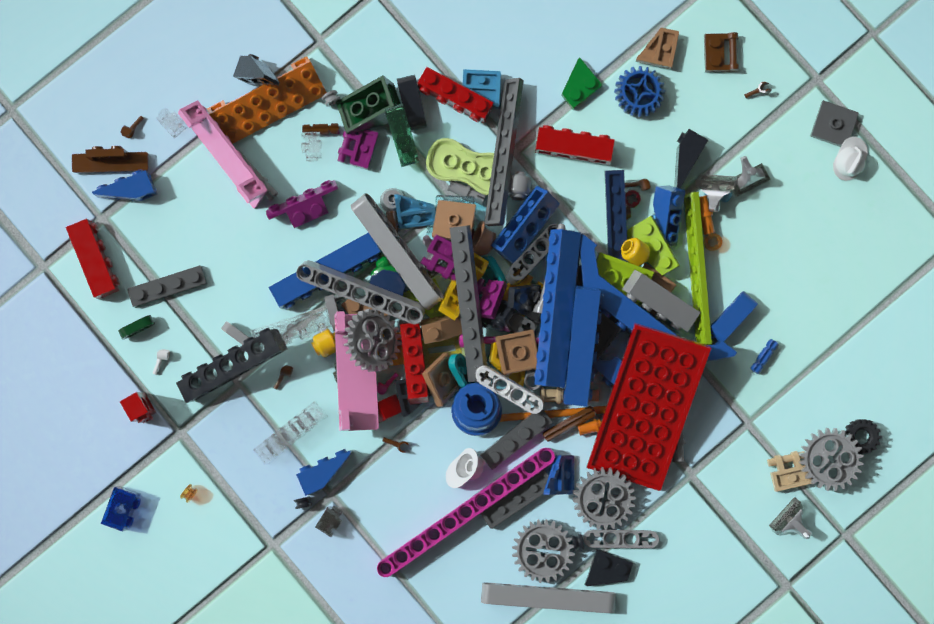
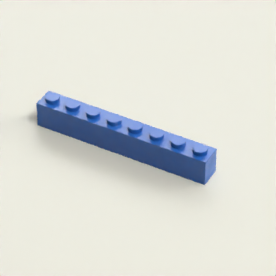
(557, 308)

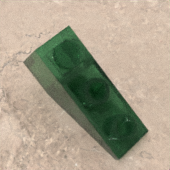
(402, 135)

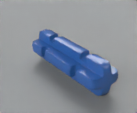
(764, 356)

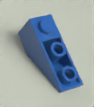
(133, 188)
(668, 211)
(320, 475)

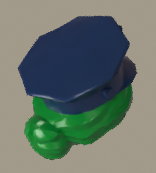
(386, 277)

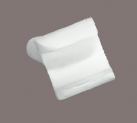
(162, 354)

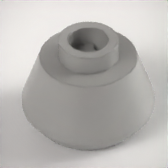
(385, 199)

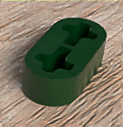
(136, 327)

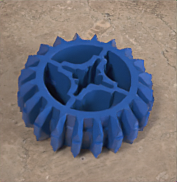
(647, 93)

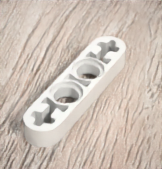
(509, 389)

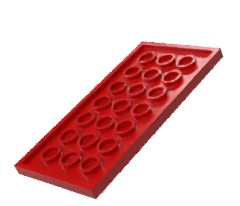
(648, 406)

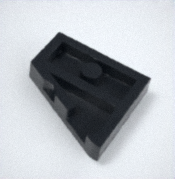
(607, 569)

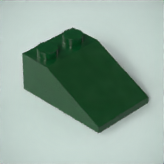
(366, 105)

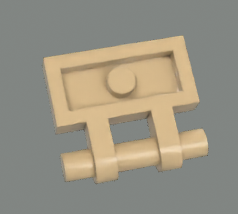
(790, 477)

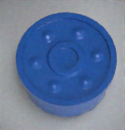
(476, 410)

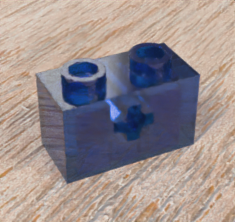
(113, 516)

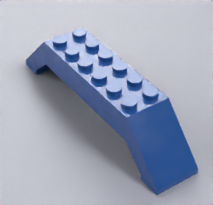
(622, 309)

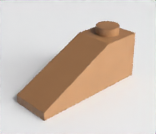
(440, 328)

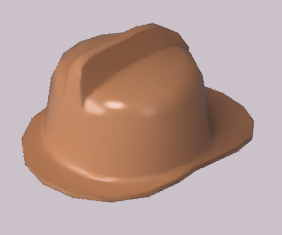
(482, 239)

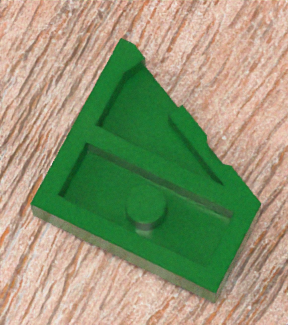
(580, 85)

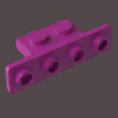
(305, 206)

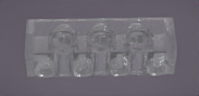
(290, 432)

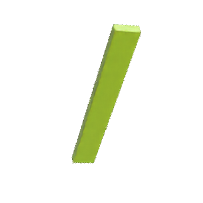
(697, 267)

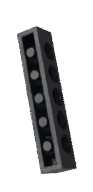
(273, 346)

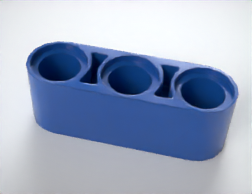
(732, 316)

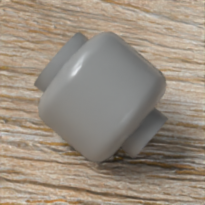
(519, 186)

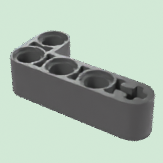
(531, 253)

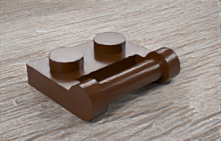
(714, 52)

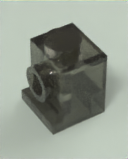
(329, 520)

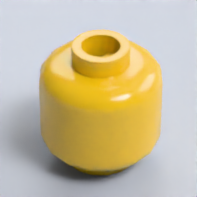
(635, 251)
(324, 343)

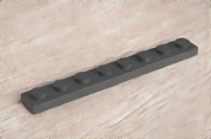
(504, 152)
(468, 301)

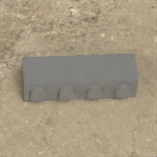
(660, 300)

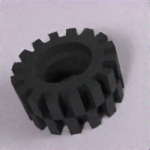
(872, 430)

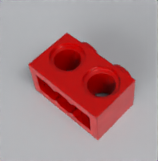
(138, 407)

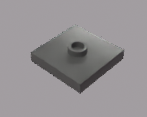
(833, 123)

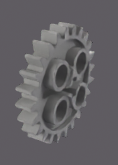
(372, 340)
(845, 470)
(587, 495)
(540, 568)

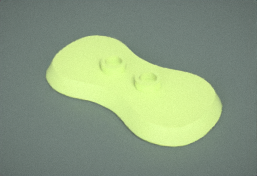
(453, 162)

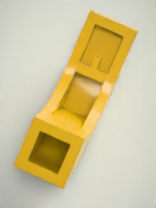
(450, 303)

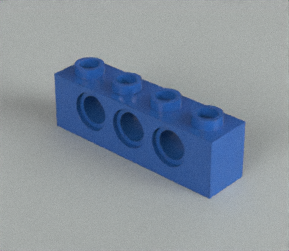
(525, 224)

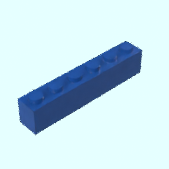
(345, 259)
(581, 346)

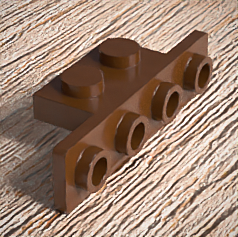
(109, 160)

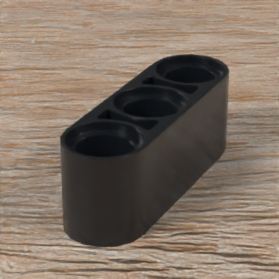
(412, 102)

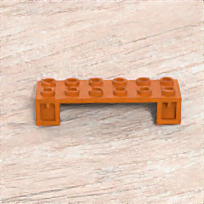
(268, 102)

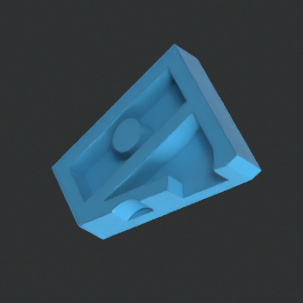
(483, 83)
(414, 212)

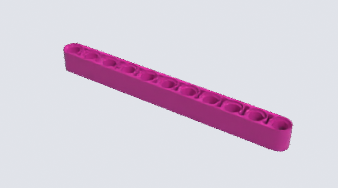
(461, 520)

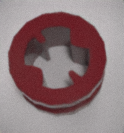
(638, 197)

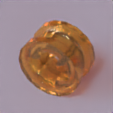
(715, 247)
(188, 493)

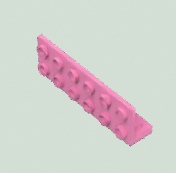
(224, 152)
(355, 386)

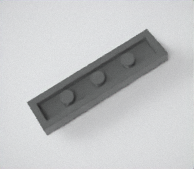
(167, 286)
(515, 438)
(515, 500)

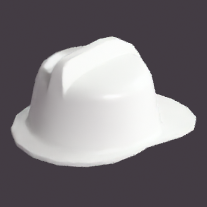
(850, 159)
(464, 468)

